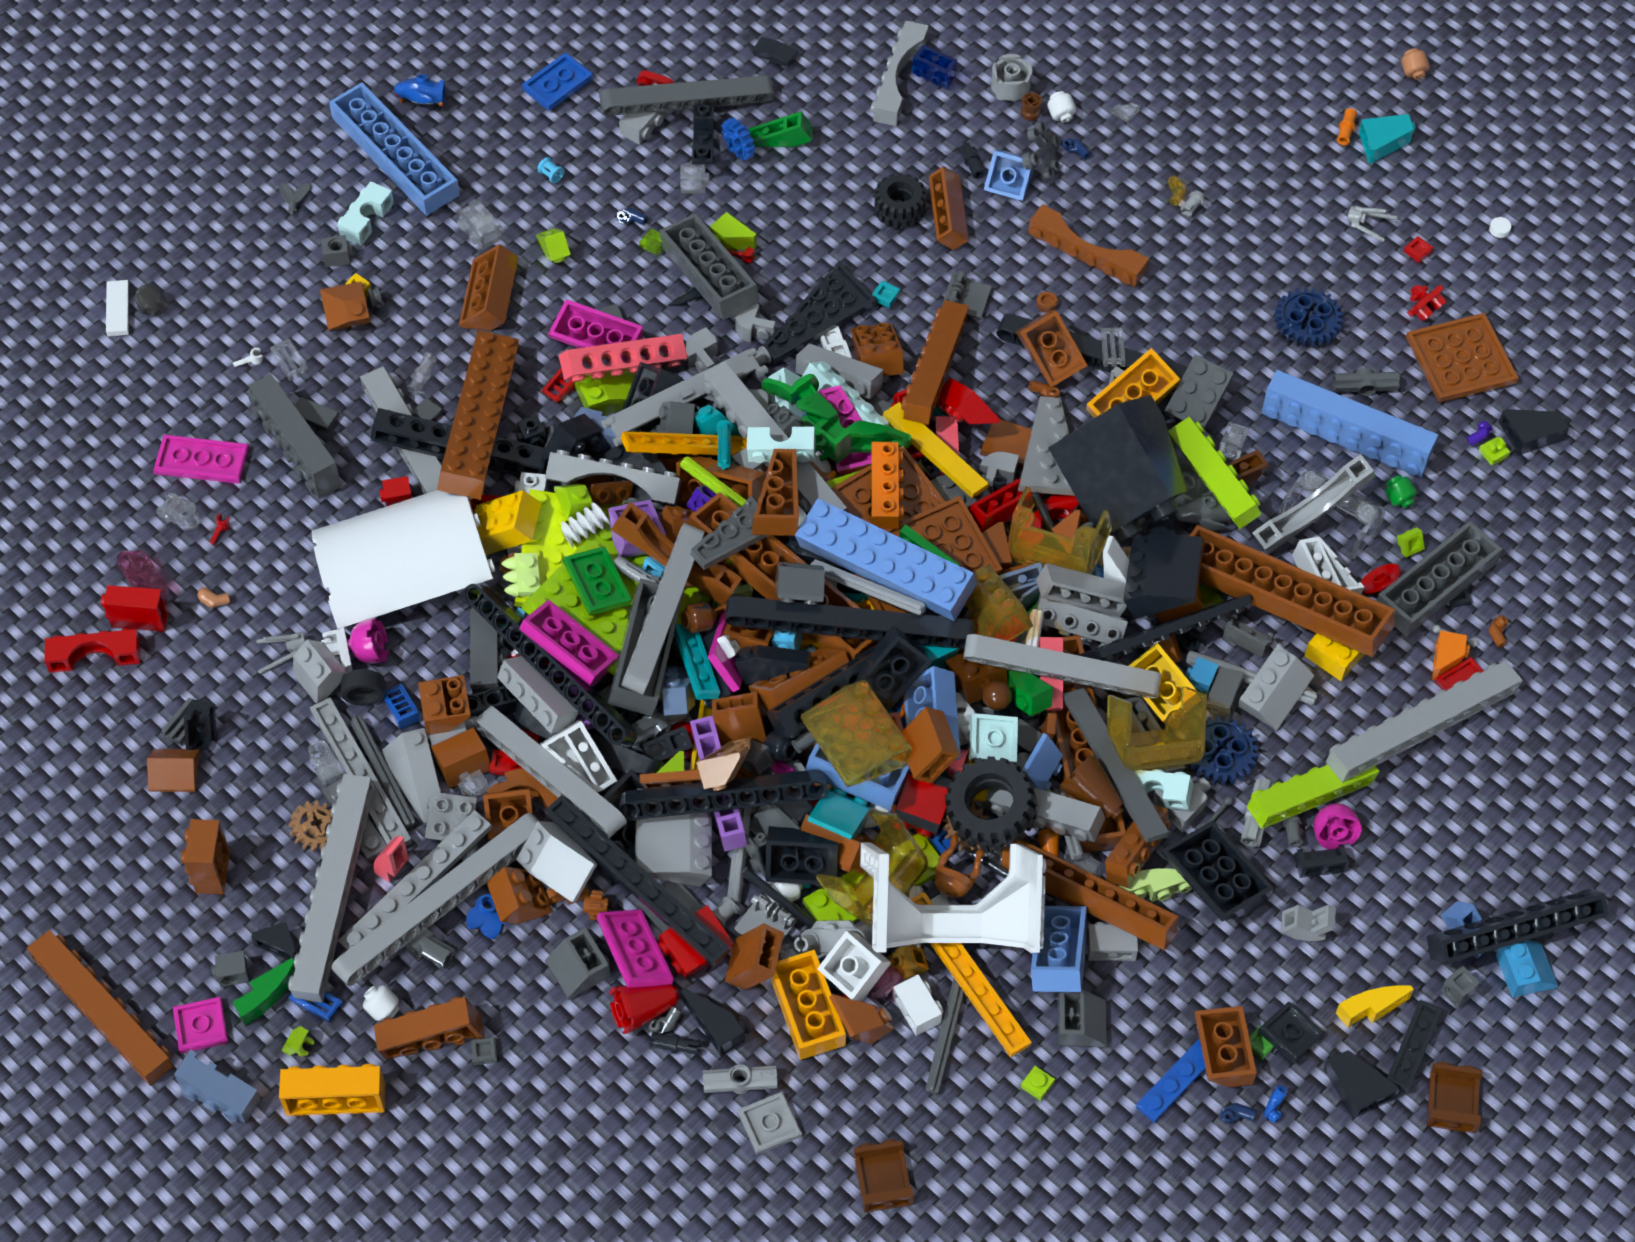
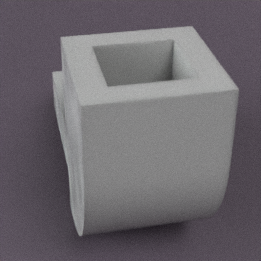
(749, 324)
(700, 349)
(998, 464)
(1307, 924)

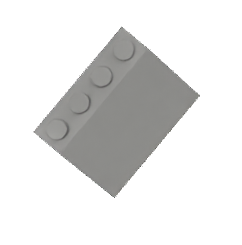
(676, 847)

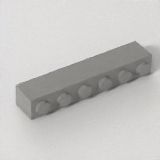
(1053, 812)

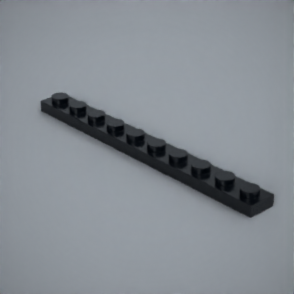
(637, 881)

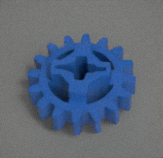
(738, 139)

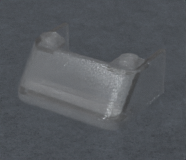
(1356, 504)

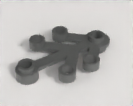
(1047, 147)

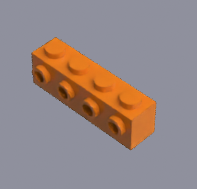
(885, 485)

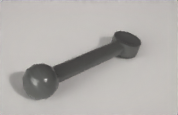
(1227, 801)

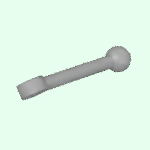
(1472, 642)

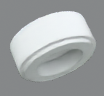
(1500, 227)

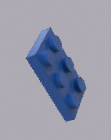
(557, 81)

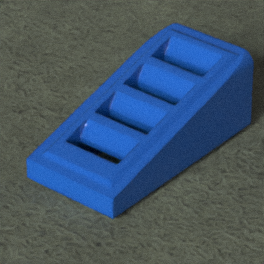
(406, 719)

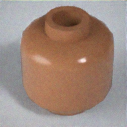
(1415, 63)

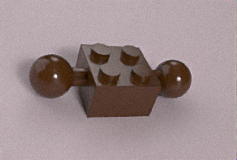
(980, 681)

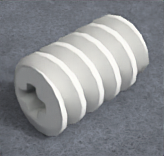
(584, 524)

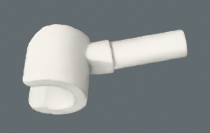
(255, 358)

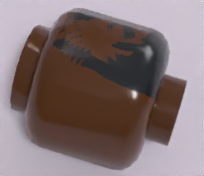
(698, 617)

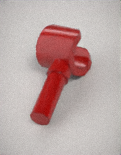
(745, 256)
(221, 526)

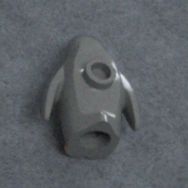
(1204, 512)

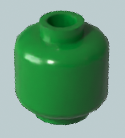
(1401, 491)

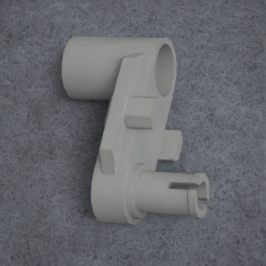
(827, 933)

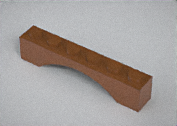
(1122, 264)
(641, 532)

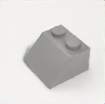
(317, 670)

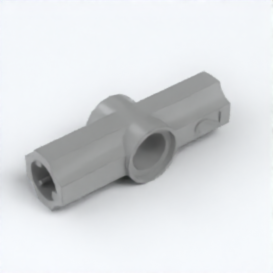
(1252, 833)
(756, 1079)

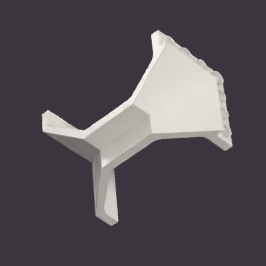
(1005, 916)

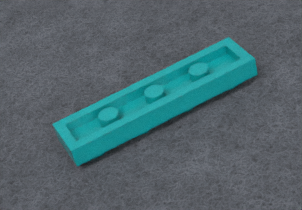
(696, 663)

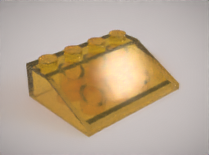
(996, 608)
(857, 734)

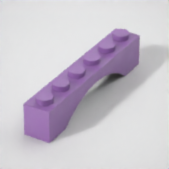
(728, 821)

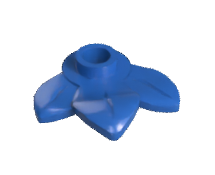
(484, 918)

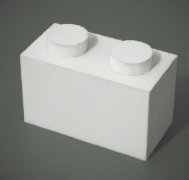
(917, 1004)

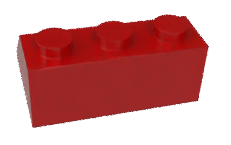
(964, 404)

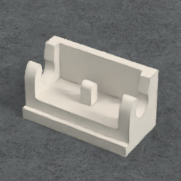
(339, 647)

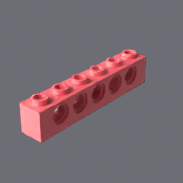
(573, 367)

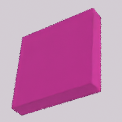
(200, 1025)

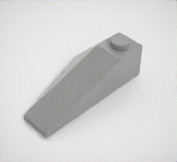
(413, 769)

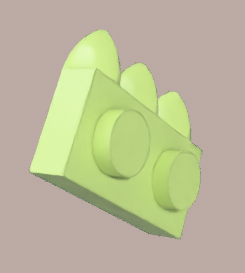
(524, 574)

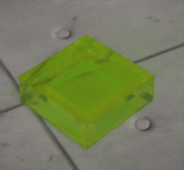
(651, 242)

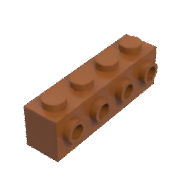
(948, 208)
(1131, 853)

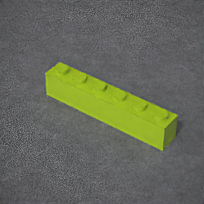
(1215, 473)
(1303, 794)

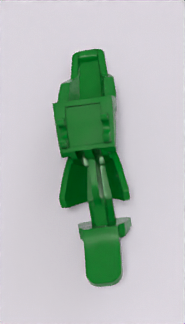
(829, 434)

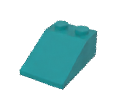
(841, 813)

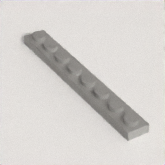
(354, 763)
(420, 877)

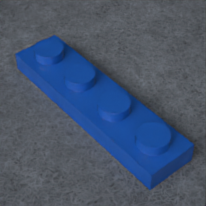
(1173, 1084)

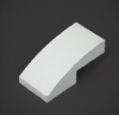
(834, 342)

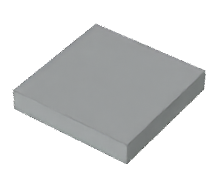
(769, 1123)

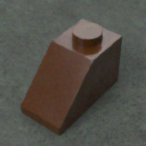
(1249, 467)

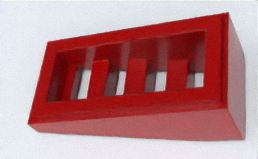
(558, 378)

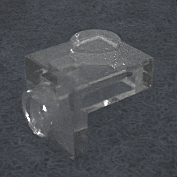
(473, 784)

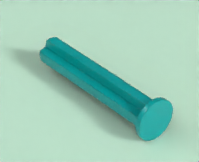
(724, 431)

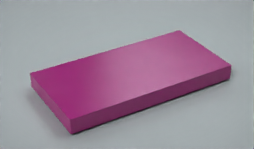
(201, 459)
(724, 666)
(634, 948)

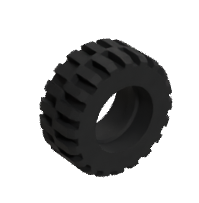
(983, 776)

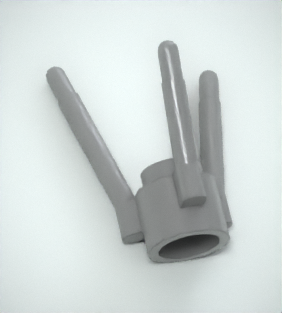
(1358, 215)
(293, 643)

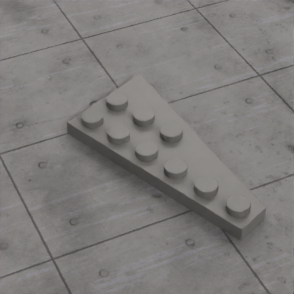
(1040, 467)

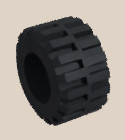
(900, 188)

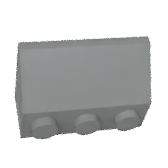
(1276, 688)

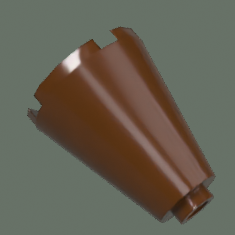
(1092, 786)

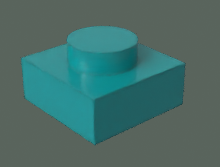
(886, 294)

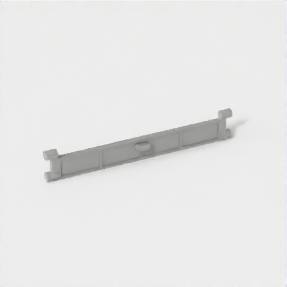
(684, 392)

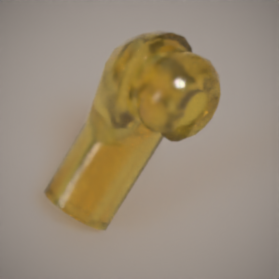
(1177, 189)

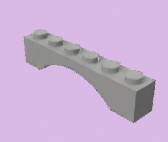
(889, 101)
(569, 469)
(1338, 488)

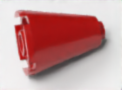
(641, 1004)

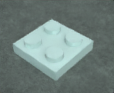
(993, 737)

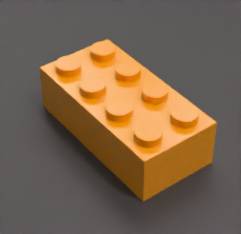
(1143, 378)
(807, 1005)
(332, 1090)

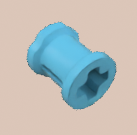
(548, 168)

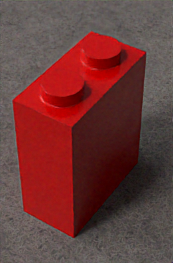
(135, 608)
(683, 957)

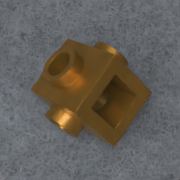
(908, 961)

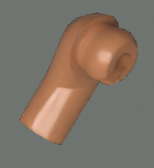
(211, 599)

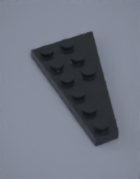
(826, 307)

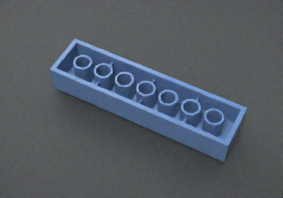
(394, 149)
(1349, 423)
(886, 559)

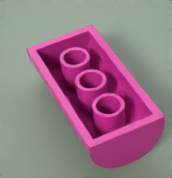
(588, 327)
(569, 643)

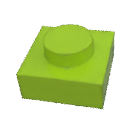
(1037, 1083)

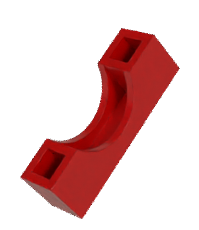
(1059, 507)
(66, 651)

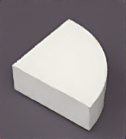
(728, 646)

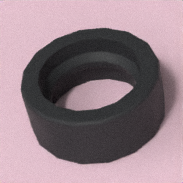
(363, 687)

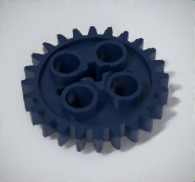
(1322, 324)
(1237, 762)

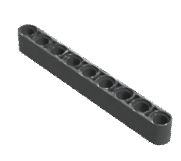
(686, 95)

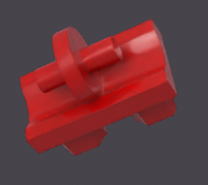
(1420, 294)

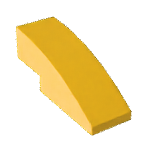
(1373, 1003)

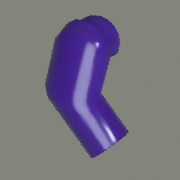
(1484, 431)

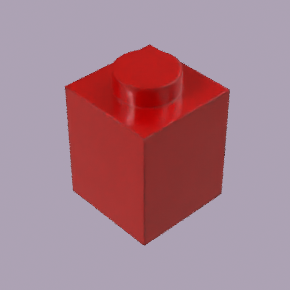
(395, 490)

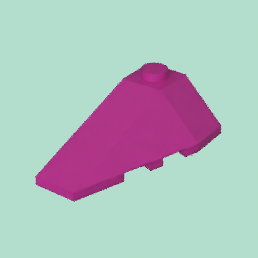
(847, 416)

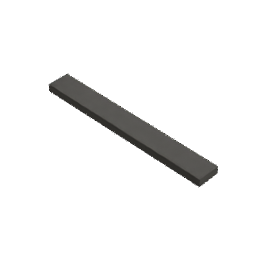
(1122, 778)

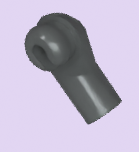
(667, 1023)

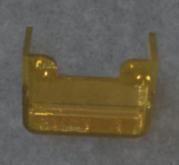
(1034, 545)
(1175, 745)
(906, 866)

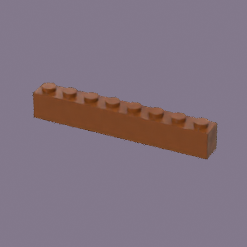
(935, 362)
(1104, 899)
(100, 1007)

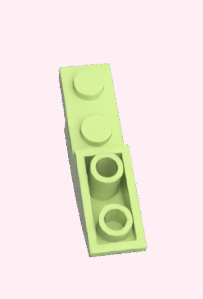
(1158, 884)

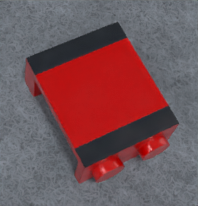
(923, 805)

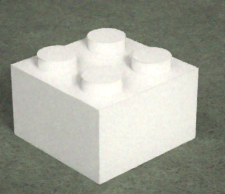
(854, 966)

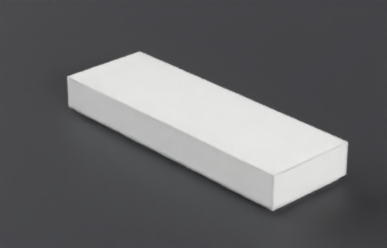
(117, 308)

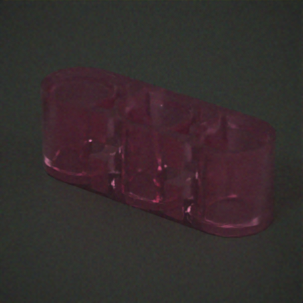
(141, 571)

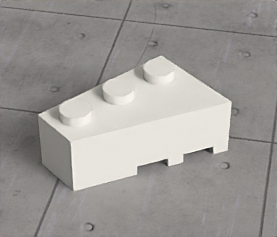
(1317, 558)
(580, 755)

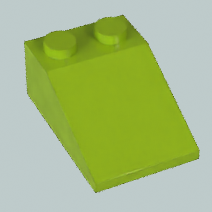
(606, 393)

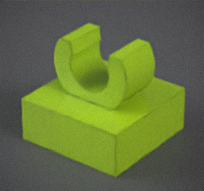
(1494, 450)
(1411, 542)
(295, 1041)

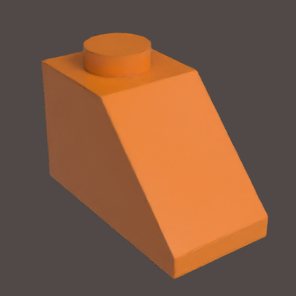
(1449, 652)

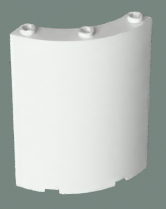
(400, 556)

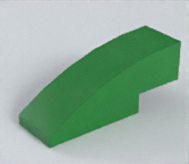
(265, 992)

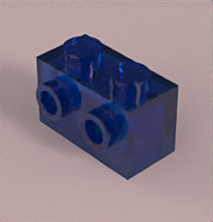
(934, 66)

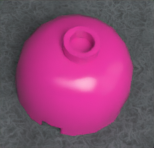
(368, 641)
(1336, 826)

